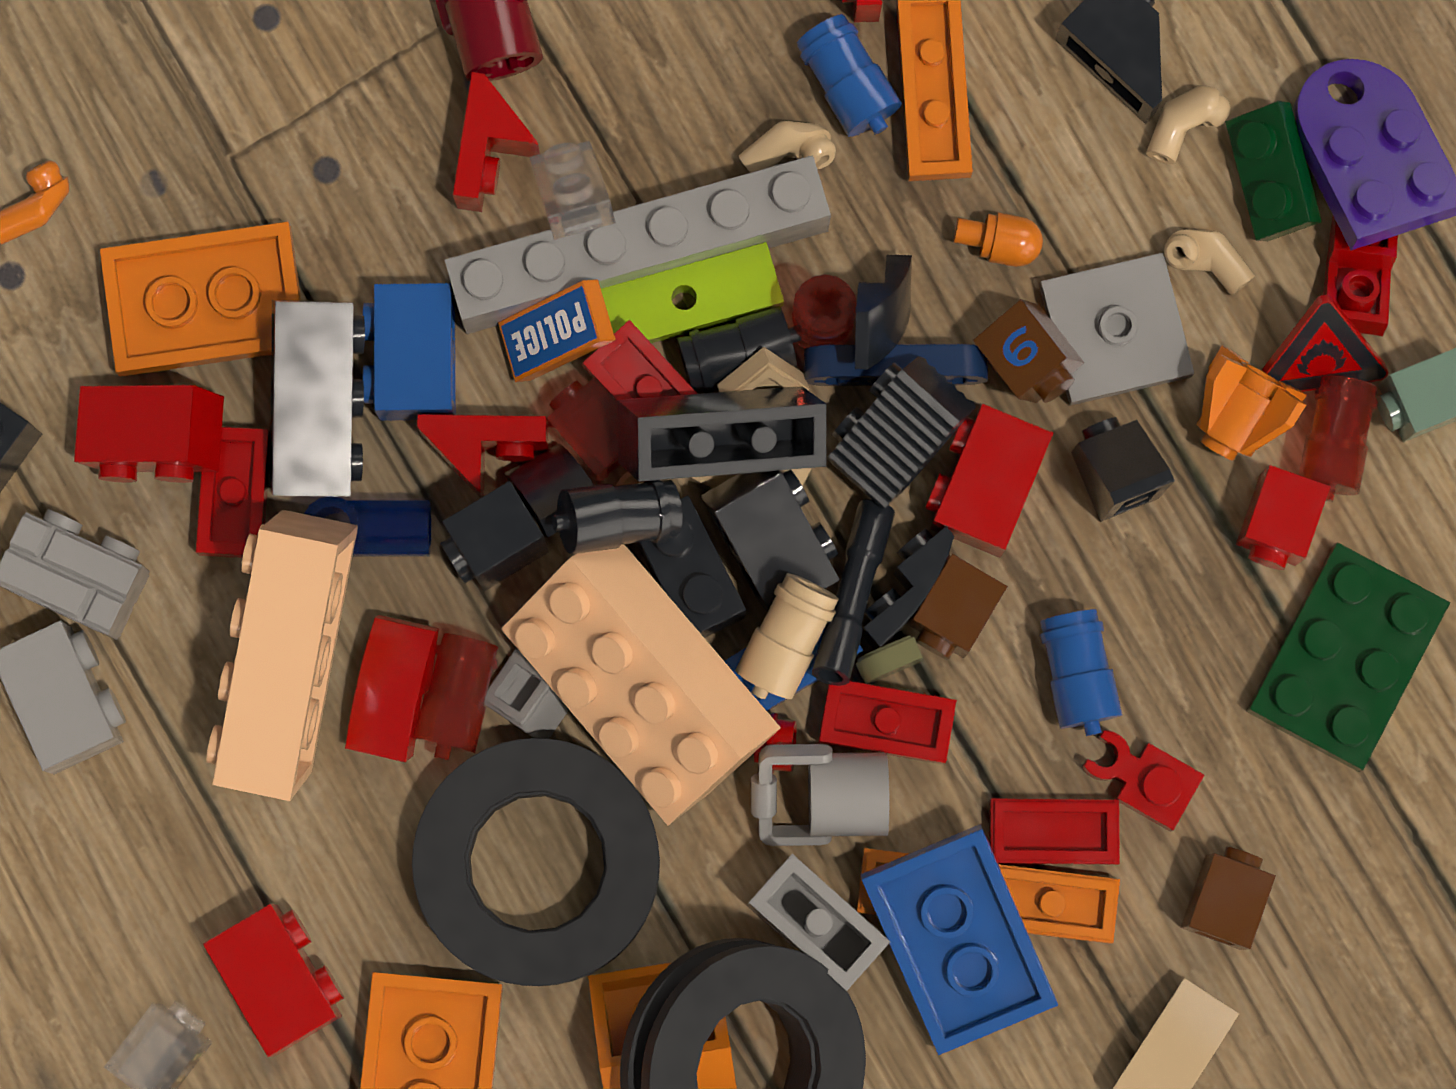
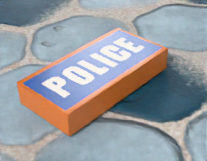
(556, 330)

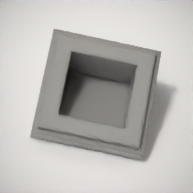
(525, 698)

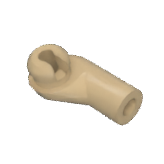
(1183, 113)
(1208, 252)

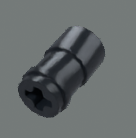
(720, 350)
(616, 515)

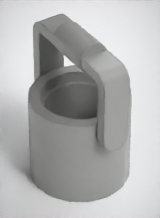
(844, 794)

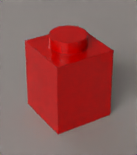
(1282, 518)

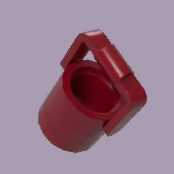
(492, 36)

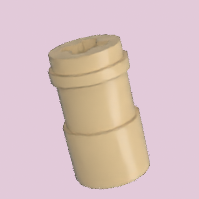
(785, 641)

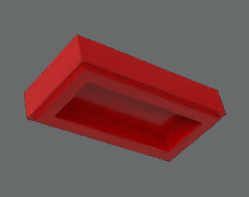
(1054, 831)

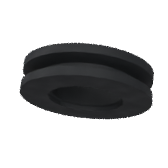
(449, 834)
(716, 978)

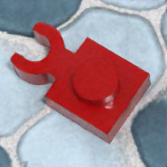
(1152, 783)

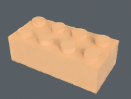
(282, 654)
(640, 678)

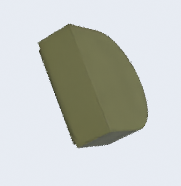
(889, 659)

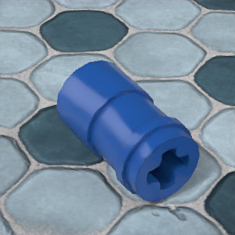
(850, 79)
(1080, 672)

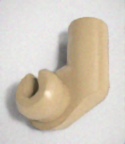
(791, 141)

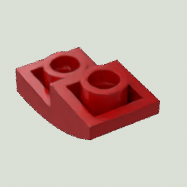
(1361, 280)
(391, 687)

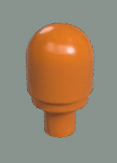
(1002, 238)

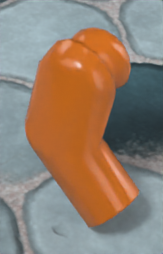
(38, 208)

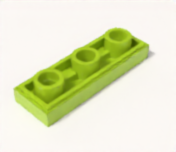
(722, 286)

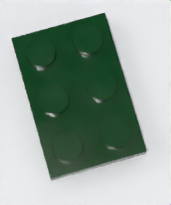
(1348, 657)

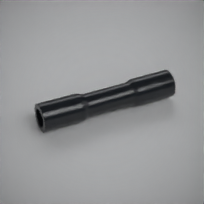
(863, 556)

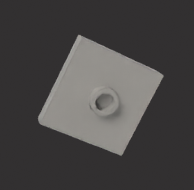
(1121, 327)

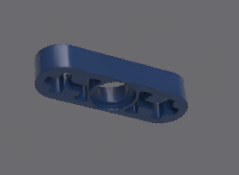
(836, 364)

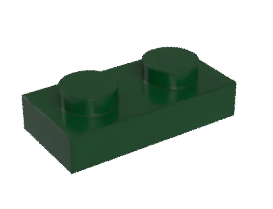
(1273, 171)

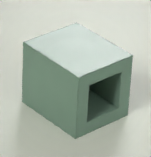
(1420, 396)

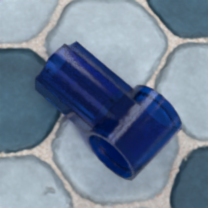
(384, 526)

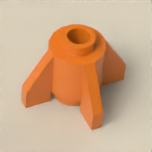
(1245, 406)

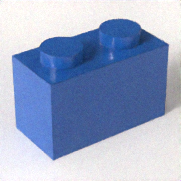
(411, 351)

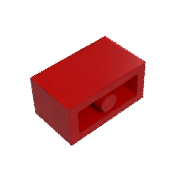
(149, 430)
(990, 479)
(275, 979)

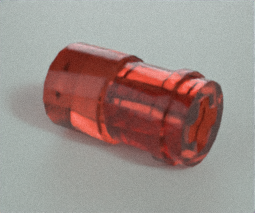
(823, 311)
(1338, 434)
(456, 697)

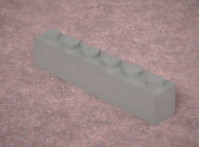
(648, 238)

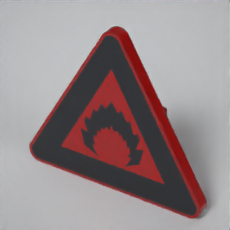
(1322, 346)

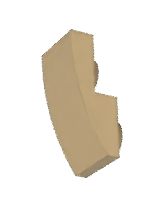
(1179, 1041)

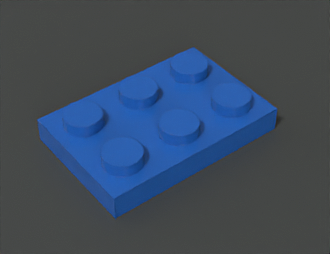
(959, 939)

